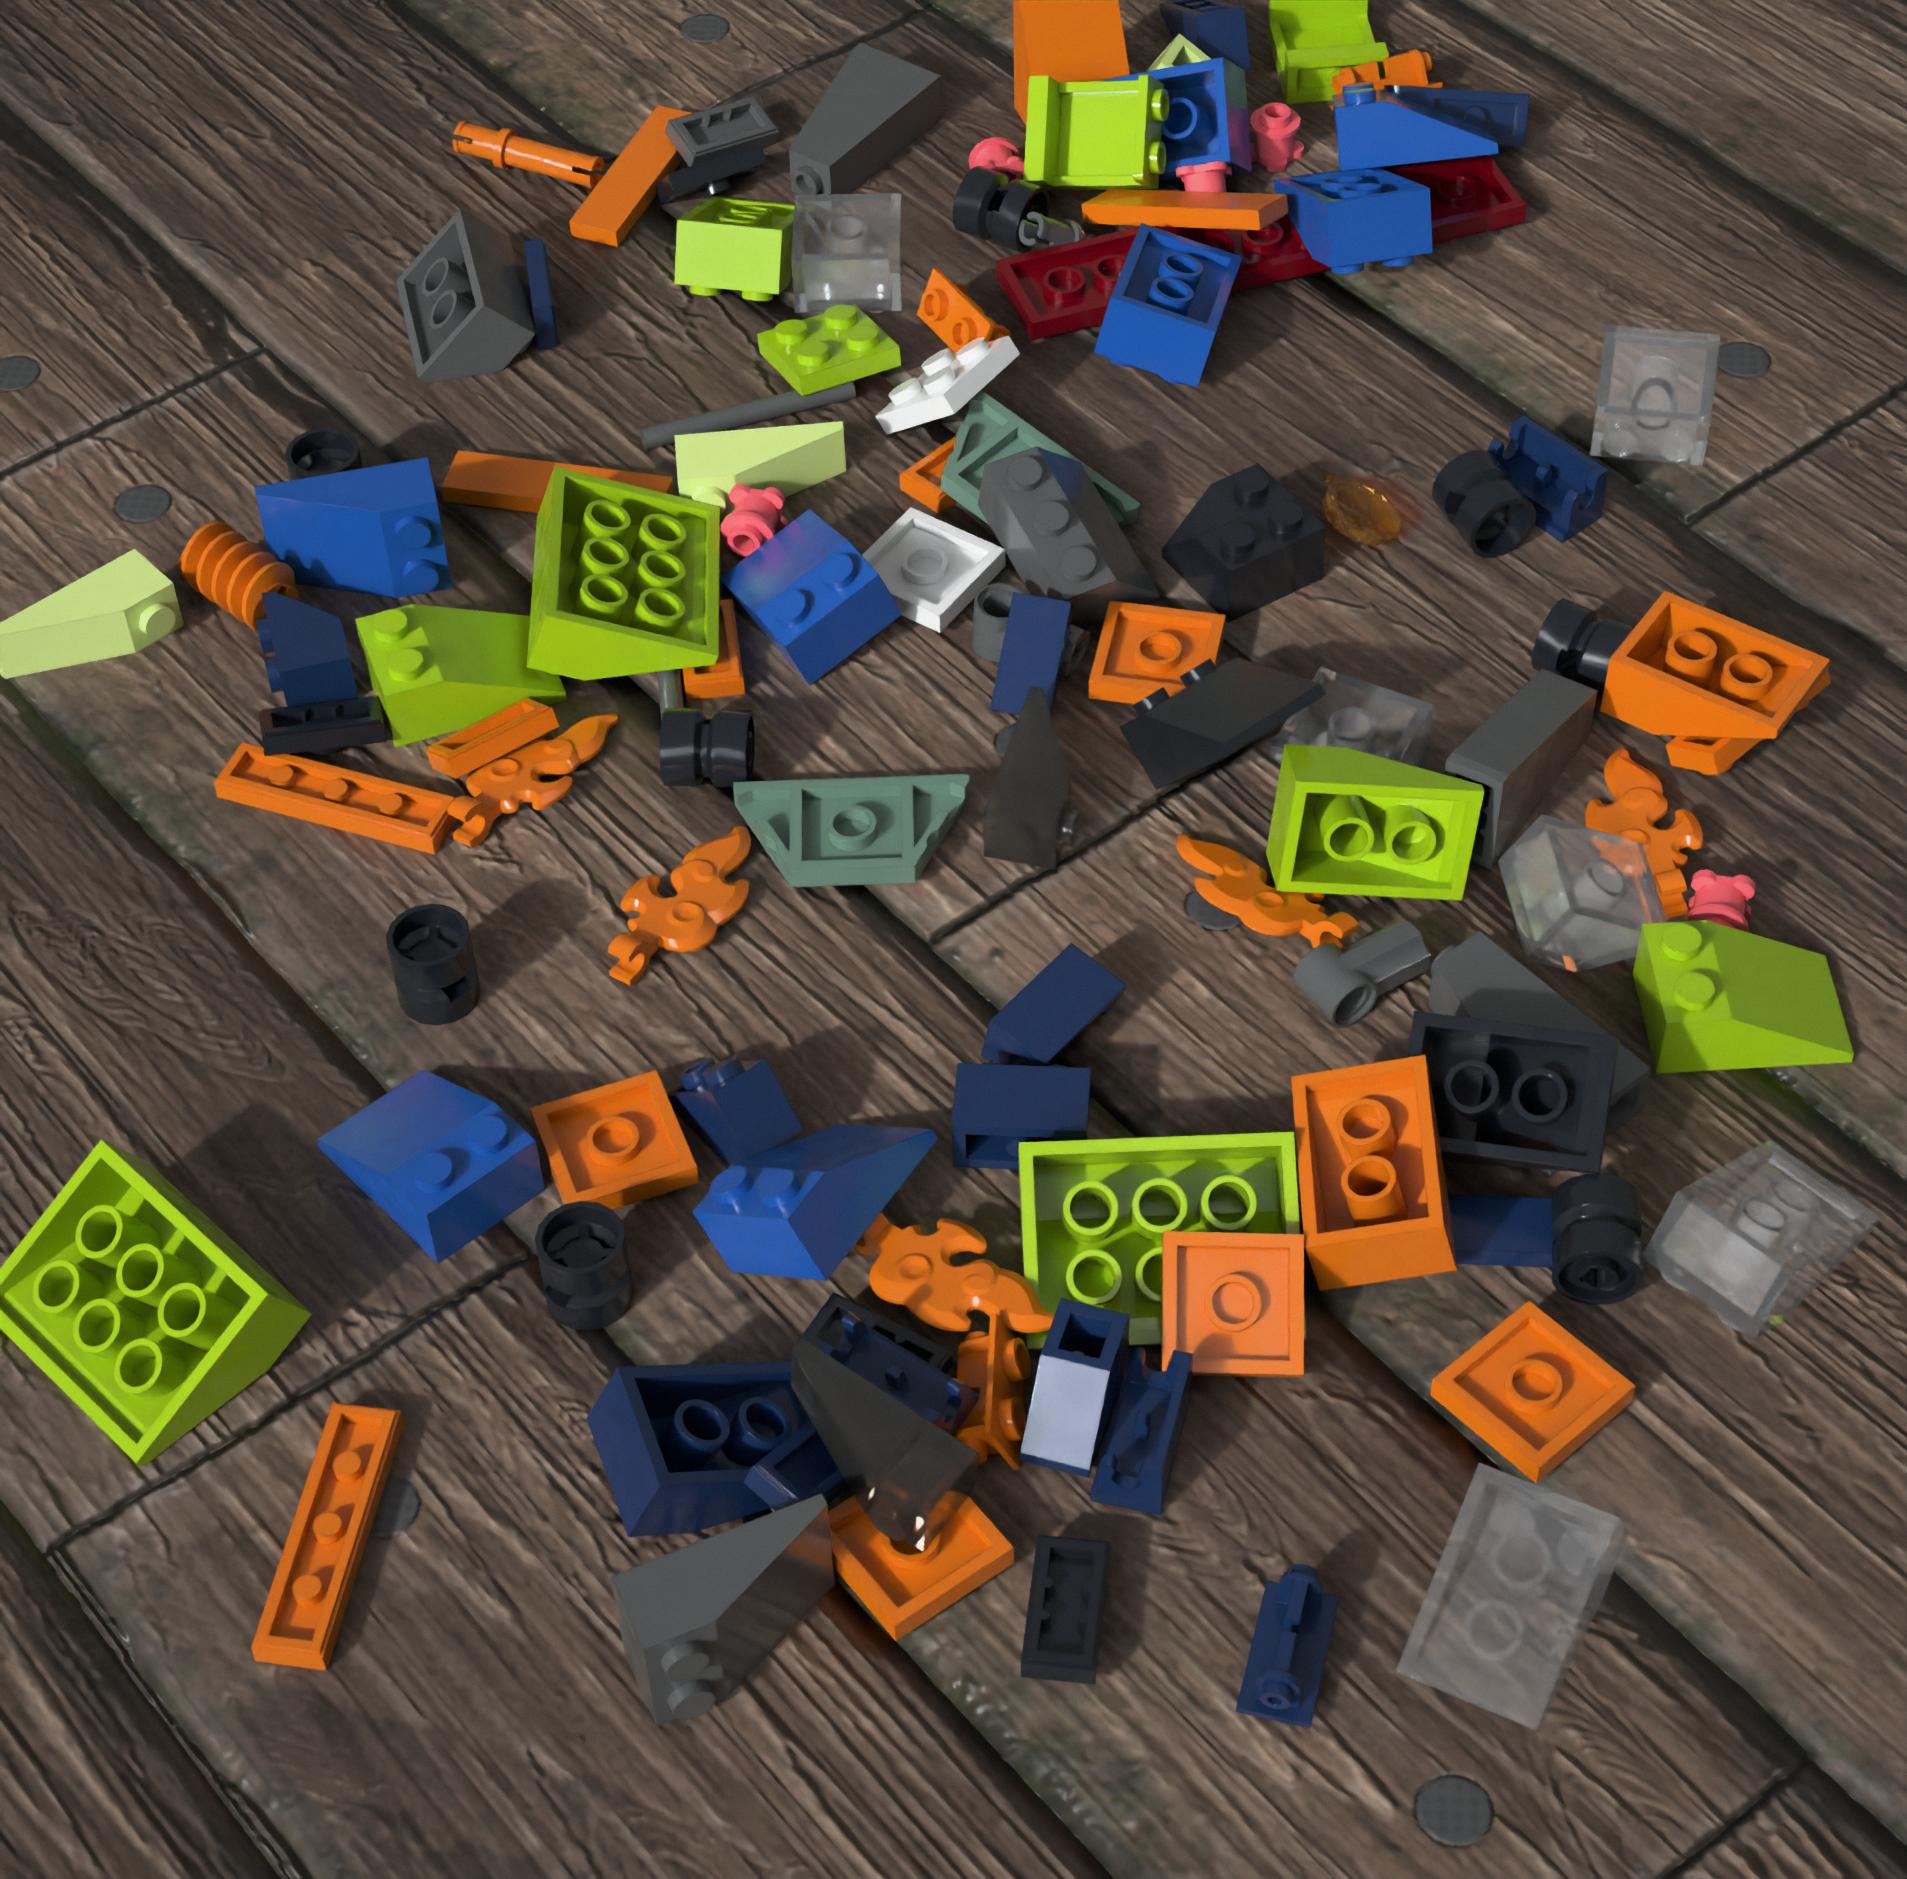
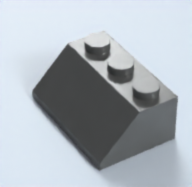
(464, 302)
(1061, 534)

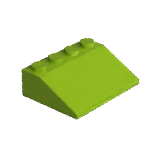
(622, 580)
(1102, 1205)
(141, 1304)

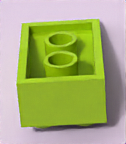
(735, 247)
(448, 668)
(1370, 826)
(1735, 1000)

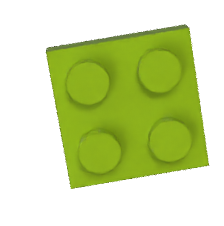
(828, 349)

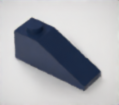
(1211, 26)

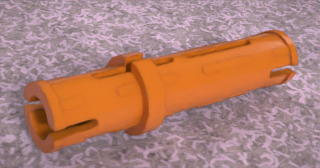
(509, 150)

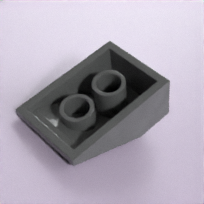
(721, 1606)

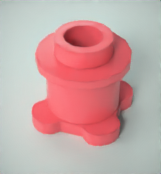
(1274, 135)
(998, 155)
(1205, 177)
(754, 518)
(1721, 899)

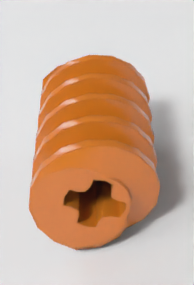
(234, 572)

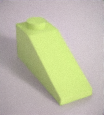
(758, 457)
(92, 619)

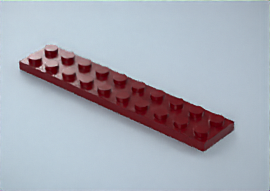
(1073, 282)

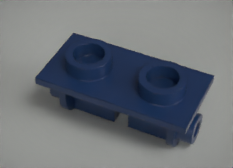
(1289, 1649)

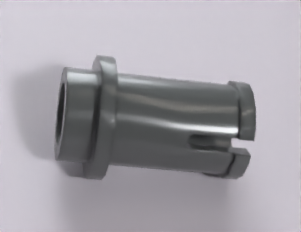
(1049, 231)

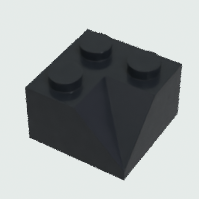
(1247, 544)

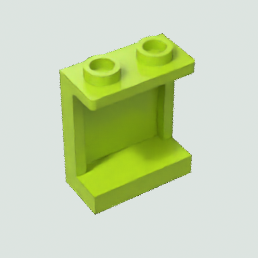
(1316, 41)
(1095, 134)

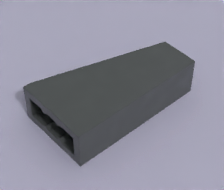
(863, 122)
(1521, 756)
(1490, 984)

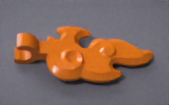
(515, 777)
(1632, 816)
(1242, 891)
(692, 915)
(918, 1273)

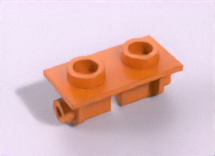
(1400, 70)
(954, 314)
(996, 1370)

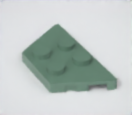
(996, 433)
(852, 826)

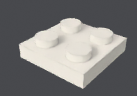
(946, 383)
(933, 567)

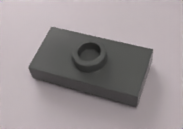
(721, 130)

